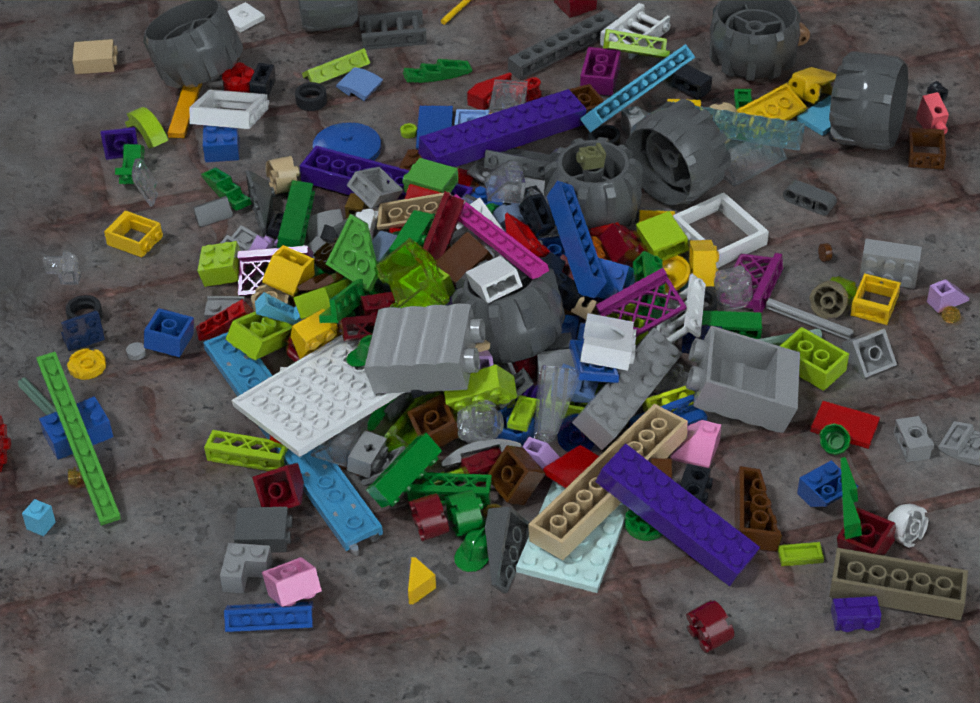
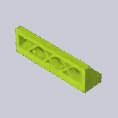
(635, 48)
(337, 67)
(243, 454)

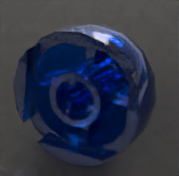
(570, 436)

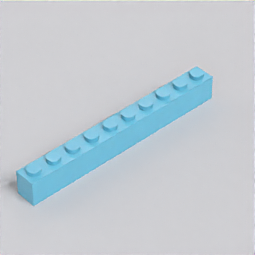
(637, 88)

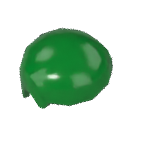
(834, 439)

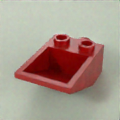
(524, 235)

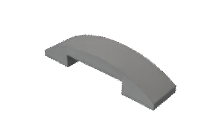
(454, 458)

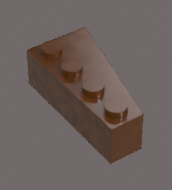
(754, 511)

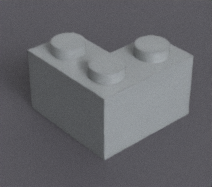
(243, 562)

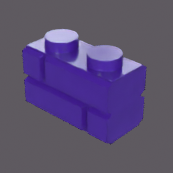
(856, 613)

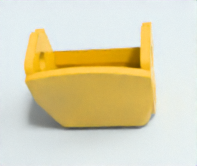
(811, 82)

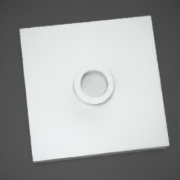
(245, 16)

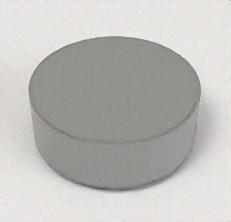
(136, 351)

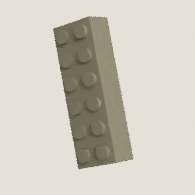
(900, 583)

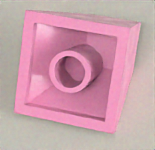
(700, 444)

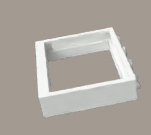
(204, 113)
(756, 233)

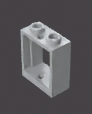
(373, 188)

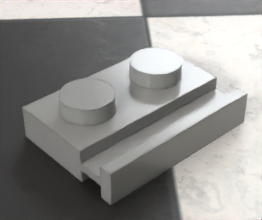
(218, 303)

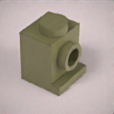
(591, 157)

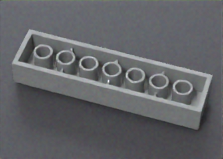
(618, 402)

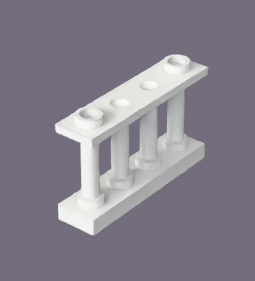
(631, 19)
(693, 316)

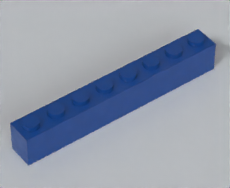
(576, 239)

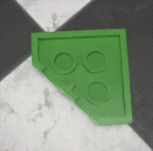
(354, 253)

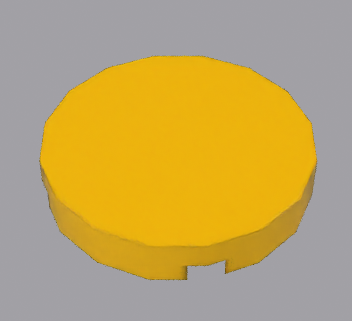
(86, 364)

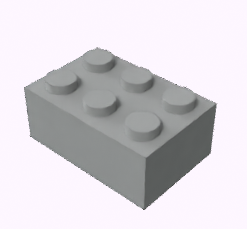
(891, 261)

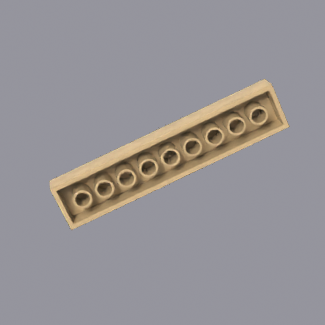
(585, 502)

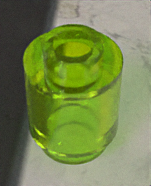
(849, 285)

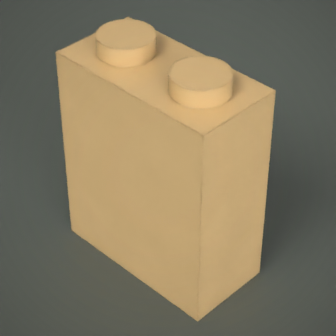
(94, 56)

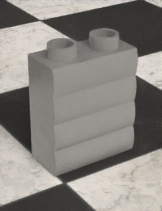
(424, 348)
(744, 379)

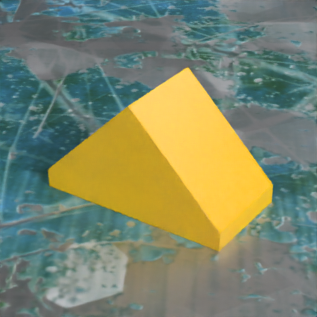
(421, 581)

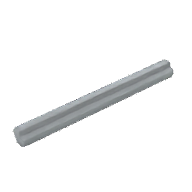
(809, 319)

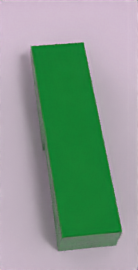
(852, 523)

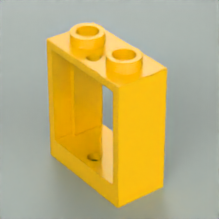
(115, 233)
(871, 310)

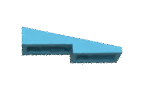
(276, 309)

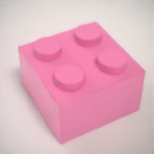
(292, 582)

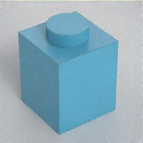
(39, 517)

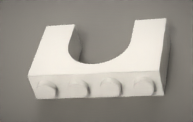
(608, 342)

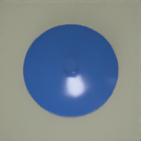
(350, 139)

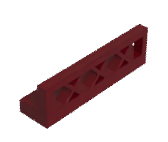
(444, 225)
(358, 323)

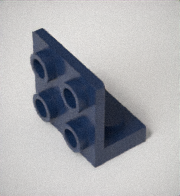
(82, 331)

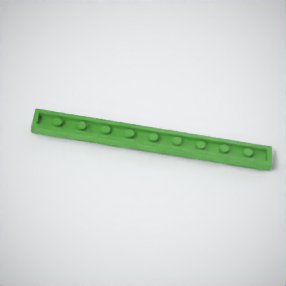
(78, 439)

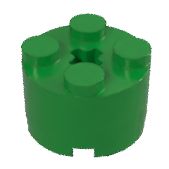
(465, 512)

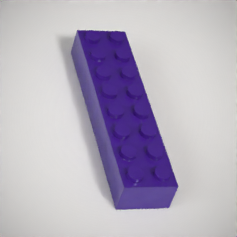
(677, 514)

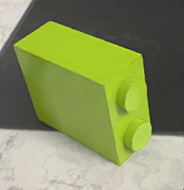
(663, 236)

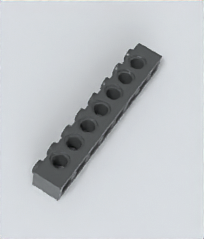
(560, 45)

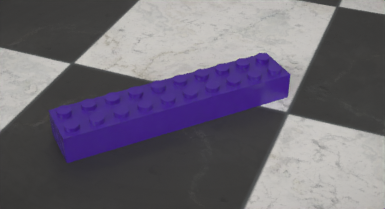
(503, 129)
(335, 169)

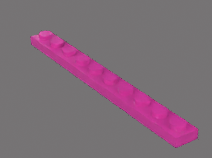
(502, 242)

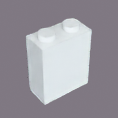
(494, 279)

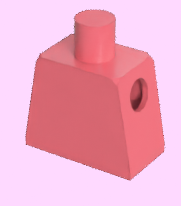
(932, 112)

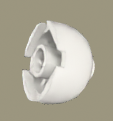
(909, 523)

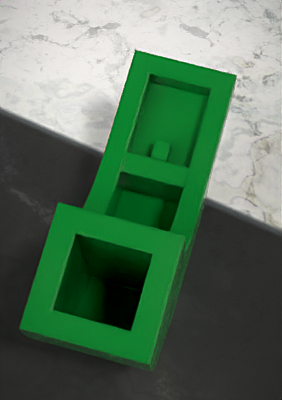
(131, 152)

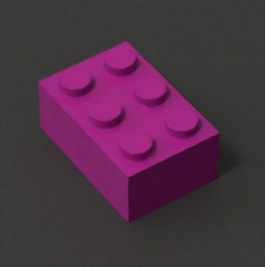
(601, 69)

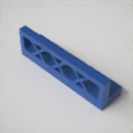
(688, 413)
(268, 616)

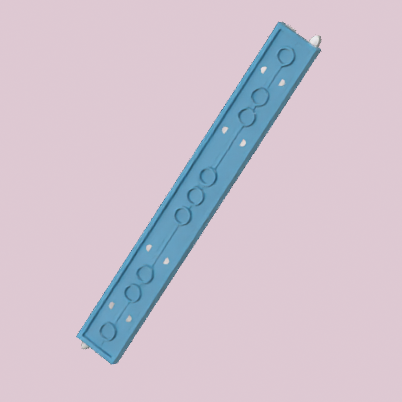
(323, 481)

